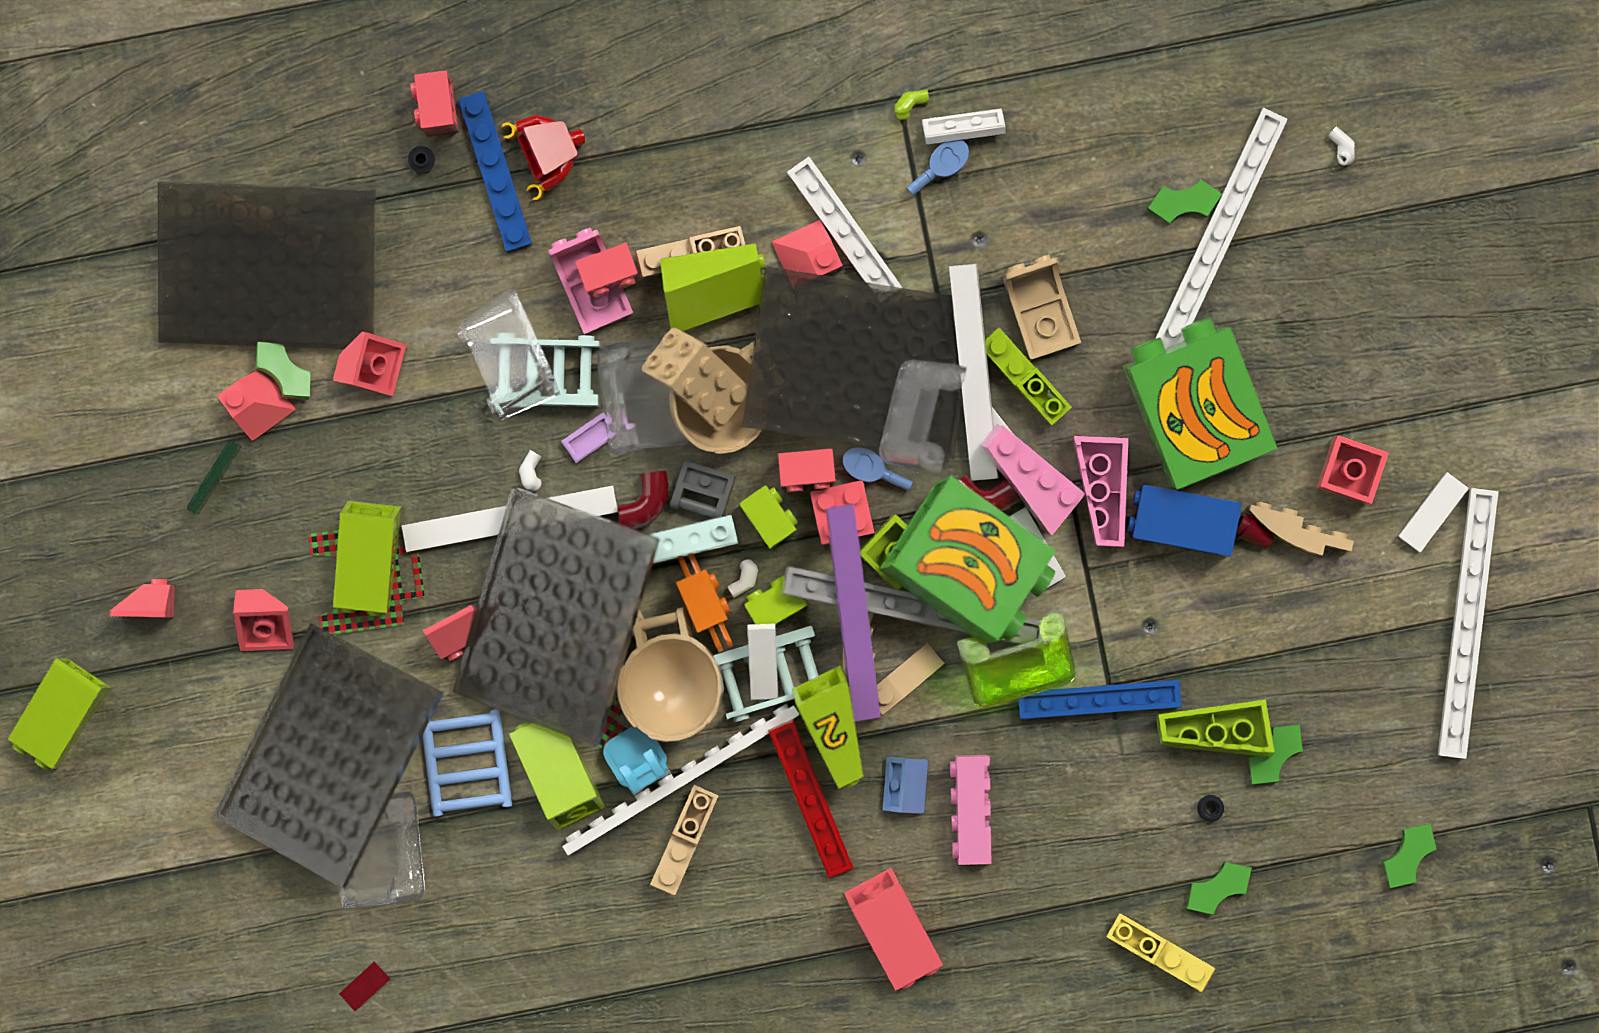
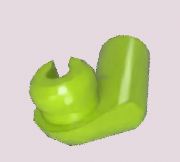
(907, 101)

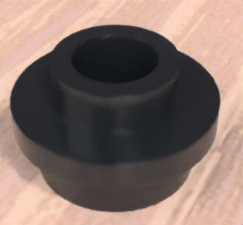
(427, 165)
(1219, 808)

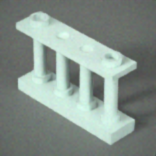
(584, 395)
(695, 538)
(725, 661)

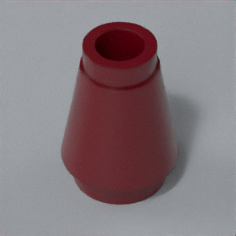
(1253, 532)

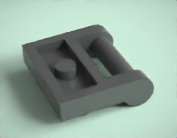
(704, 482)

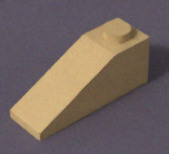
(907, 677)

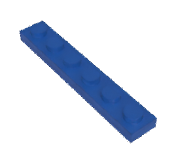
(495, 171)
(1101, 699)

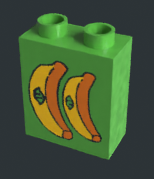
(1198, 403)
(970, 562)

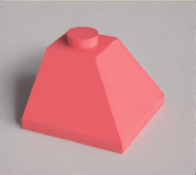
(808, 251)
(370, 363)
(256, 403)
(148, 601)
(261, 621)
(452, 633)

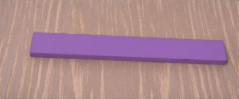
(853, 611)

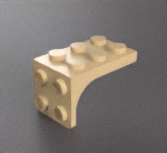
(1041, 307)
(697, 377)

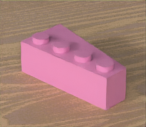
(1104, 482)
(1037, 483)
(972, 809)

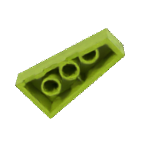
(1225, 728)

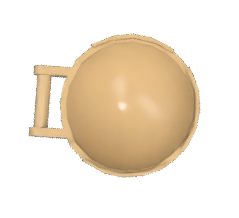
(697, 430)
(670, 681)

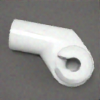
(1345, 144)
(527, 472)
(747, 578)

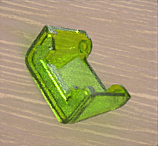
(1021, 668)

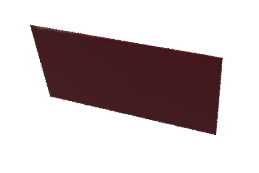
(364, 986)

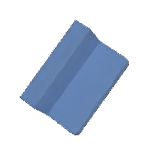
(905, 785)

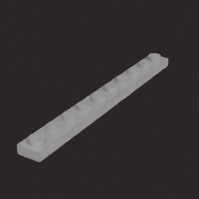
(885, 602)

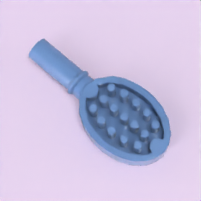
(944, 162)
(869, 467)

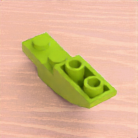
(1025, 377)

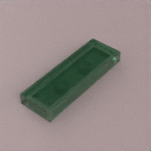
(213, 477)

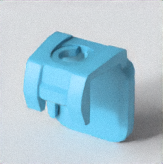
(636, 759)

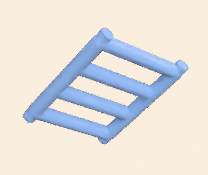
(500, 772)

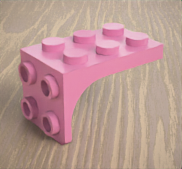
(590, 311)

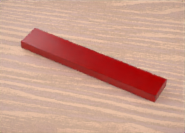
(810, 798)

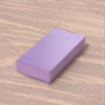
(587, 438)

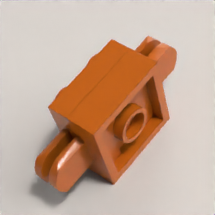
(703, 601)

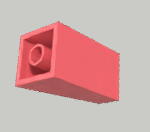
(893, 929)

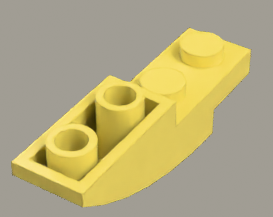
(1161, 952)

